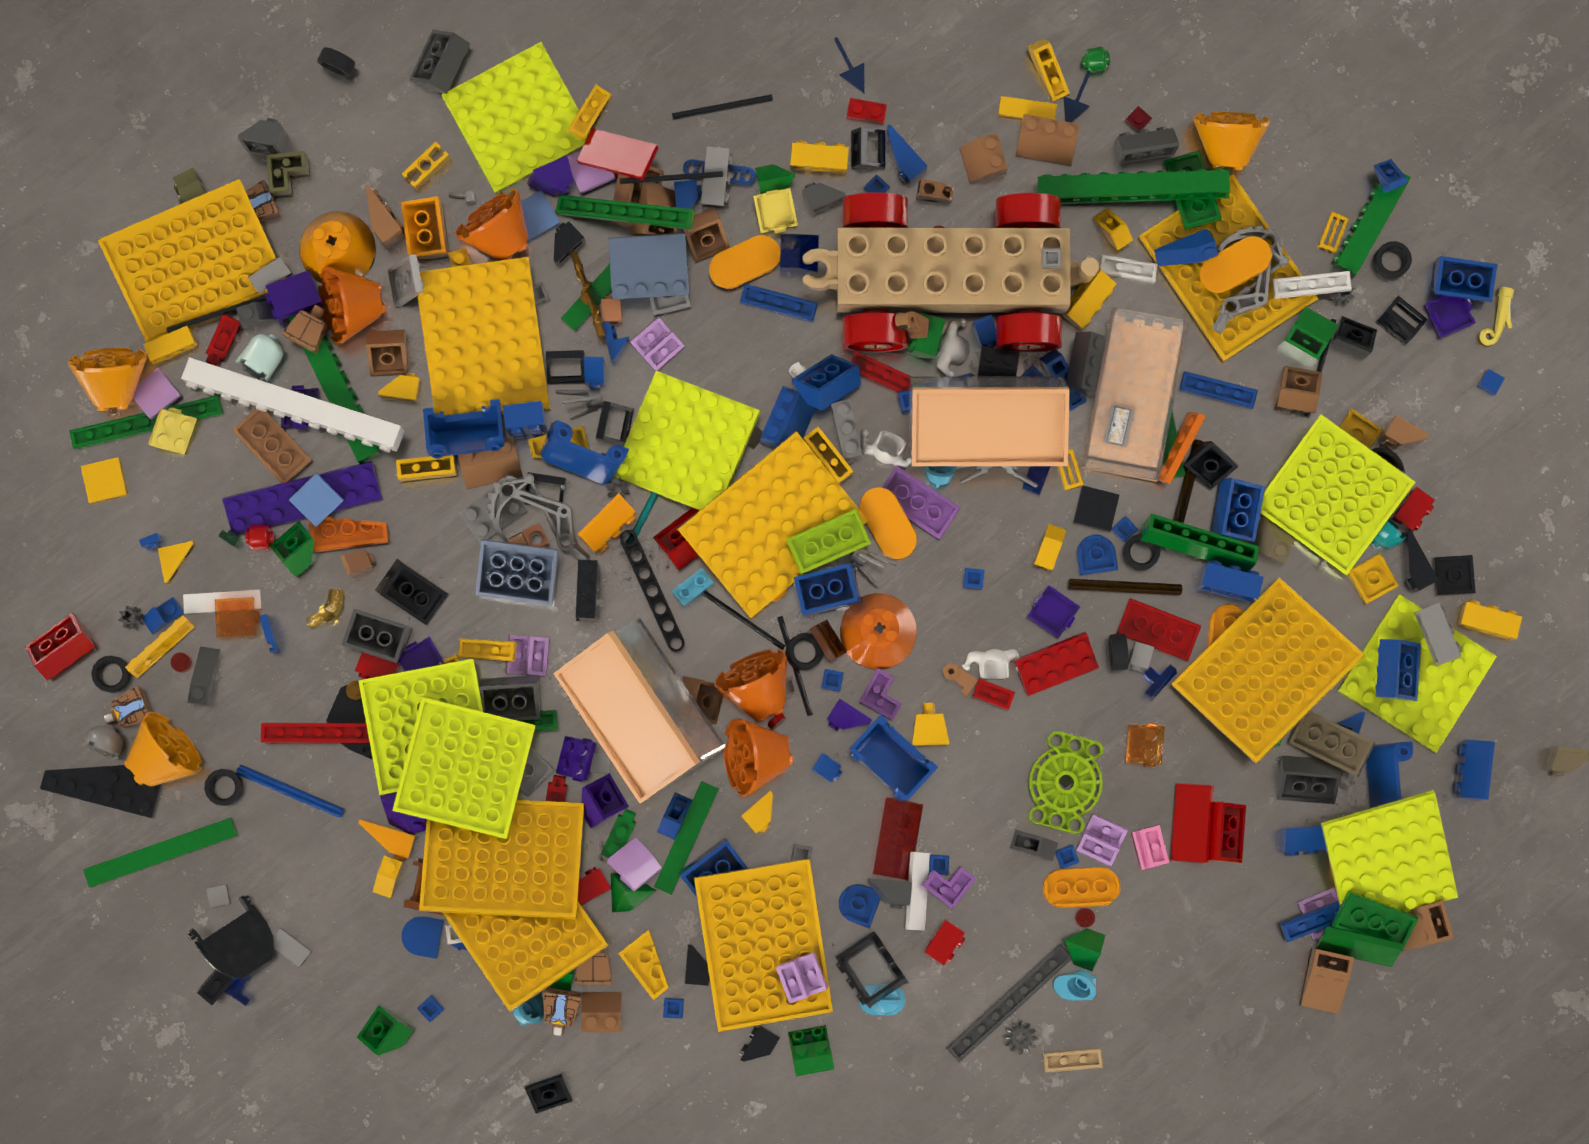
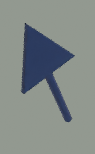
(855, 75)
(1074, 108)

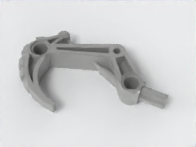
(1243, 301)
(562, 510)

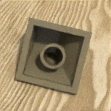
(1273, 541)
(1565, 759)

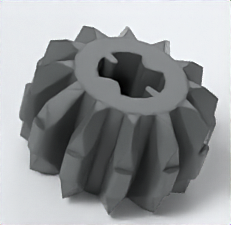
(1016, 1032)

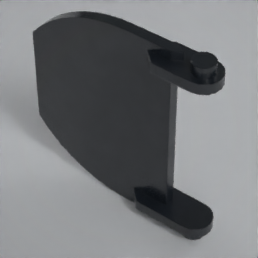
(349, 711)
(238, 946)

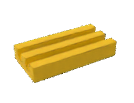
(1328, 247)
(1073, 485)

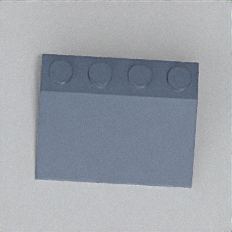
(648, 266)
(517, 572)

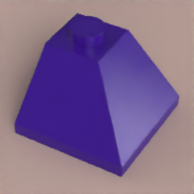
(552, 177)
(846, 717)
(602, 800)
(404, 822)

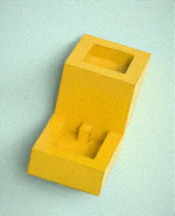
(1050, 547)

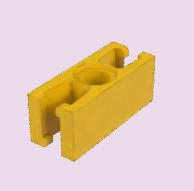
(426, 158)
(170, 345)

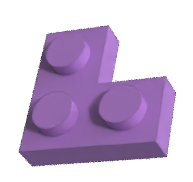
(876, 697)
(949, 891)

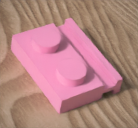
(1150, 847)

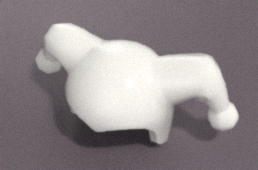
(952, 347)
(886, 448)
(992, 663)

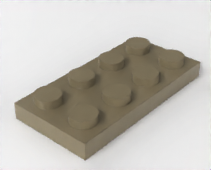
(1332, 743)

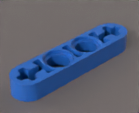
(733, 180)

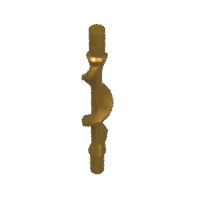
(586, 295)

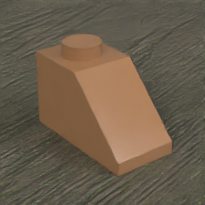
(358, 562)

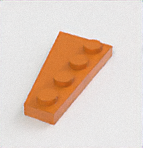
(1181, 445)
(347, 533)

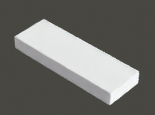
(1128, 268)

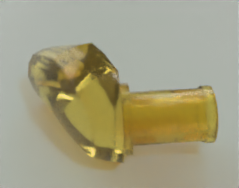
(329, 610)

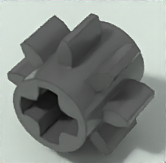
(1339, 298)
(619, 484)
(134, 620)

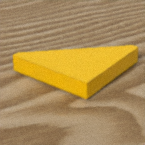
(172, 557)

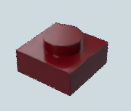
(1138, 119)

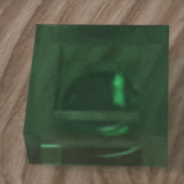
(230, 537)

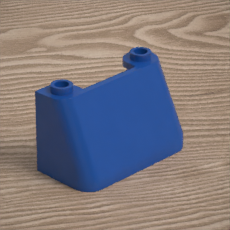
(464, 431)
(580, 460)
(892, 759)
(1384, 771)

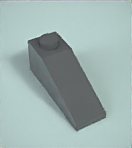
(204, 677)

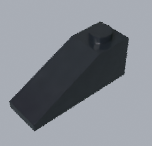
(1417, 567)

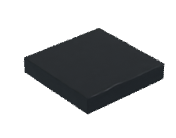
(1096, 508)
(1454, 575)

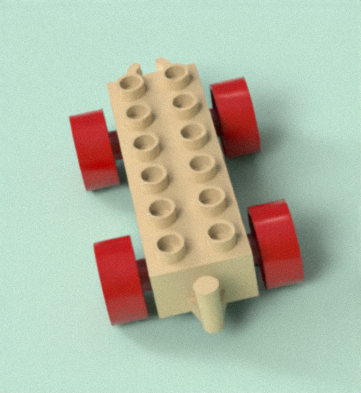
(898, 269)

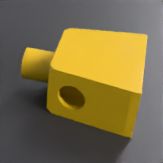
(929, 728)

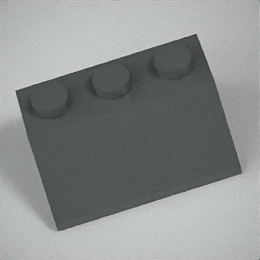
(440, 61)
(264, 137)
(1146, 144)
(1086, 362)
(376, 636)
(511, 697)
(1308, 780)

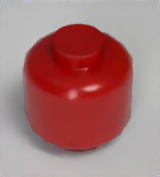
(259, 537)

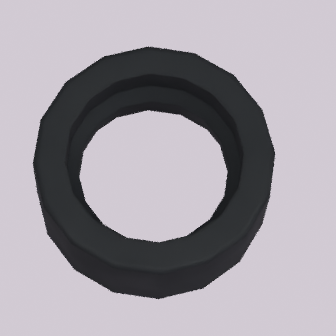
(336, 62)
(1396, 246)
(1135, 565)
(790, 652)
(1118, 652)
(96, 674)
(209, 784)

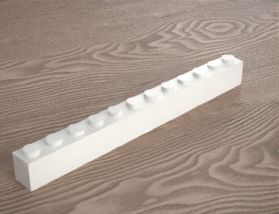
(292, 404)

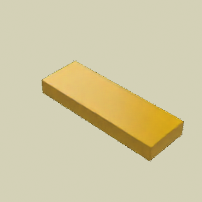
(1017, 107)
(589, 112)
(487, 649)

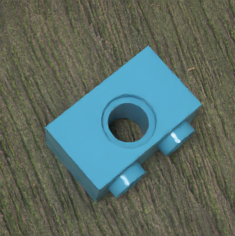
(692, 587)

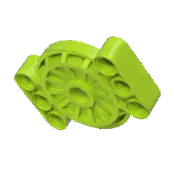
(1054, 798)

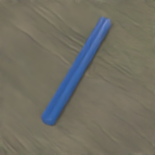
(290, 791)

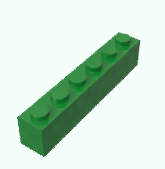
(1367, 229)
(1199, 542)

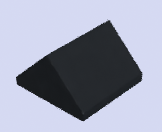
(1354, 336)
(1210, 463)
(548, 1093)

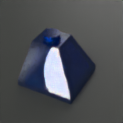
(792, 251)

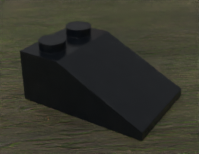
(998, 362)
(411, 591)

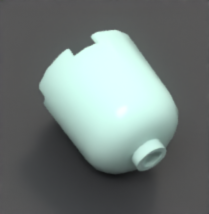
(261, 356)

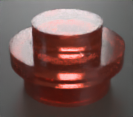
(180, 662)
(1085, 917)

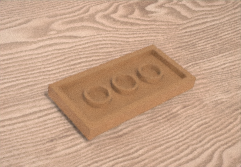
(272, 445)

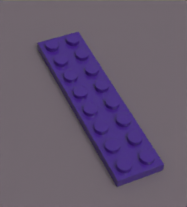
(272, 505)

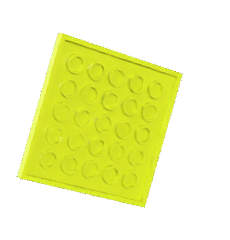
(515, 117)
(686, 442)
(1334, 494)
(1441, 688)
(393, 706)
(464, 768)
(1392, 853)

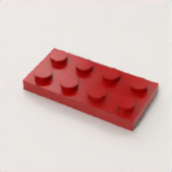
(1056, 663)

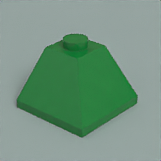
(294, 548)
(384, 1032)

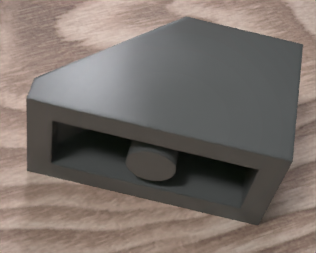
(821, 196)
(255, 314)
(1034, 845)
(892, 892)

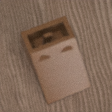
(655, 195)
(381, 216)
(1430, 927)
(1326, 980)

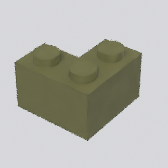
(282, 167)
(188, 185)

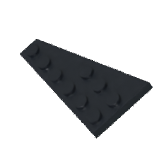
(104, 786)

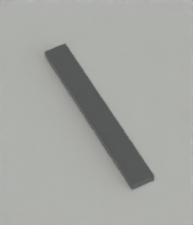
(1009, 1003)

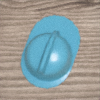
(940, 474)
(1076, 986)
(887, 1006)
(530, 1011)

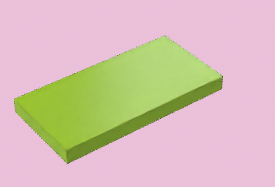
(828, 541)

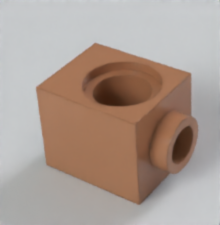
(611, 310)
(536, 530)

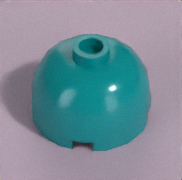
(1389, 535)

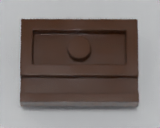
(828, 640)

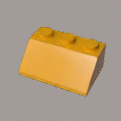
(425, 228)
(607, 524)

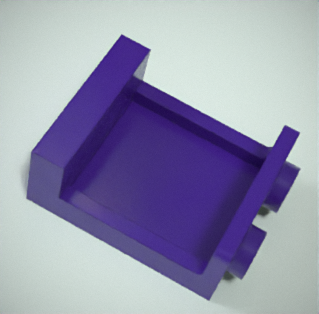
(292, 295)

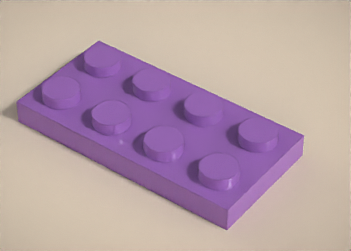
(921, 503)

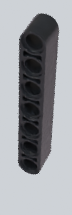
(645, 584)

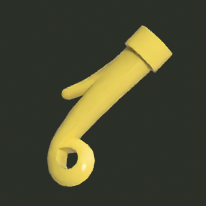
(1503, 315)

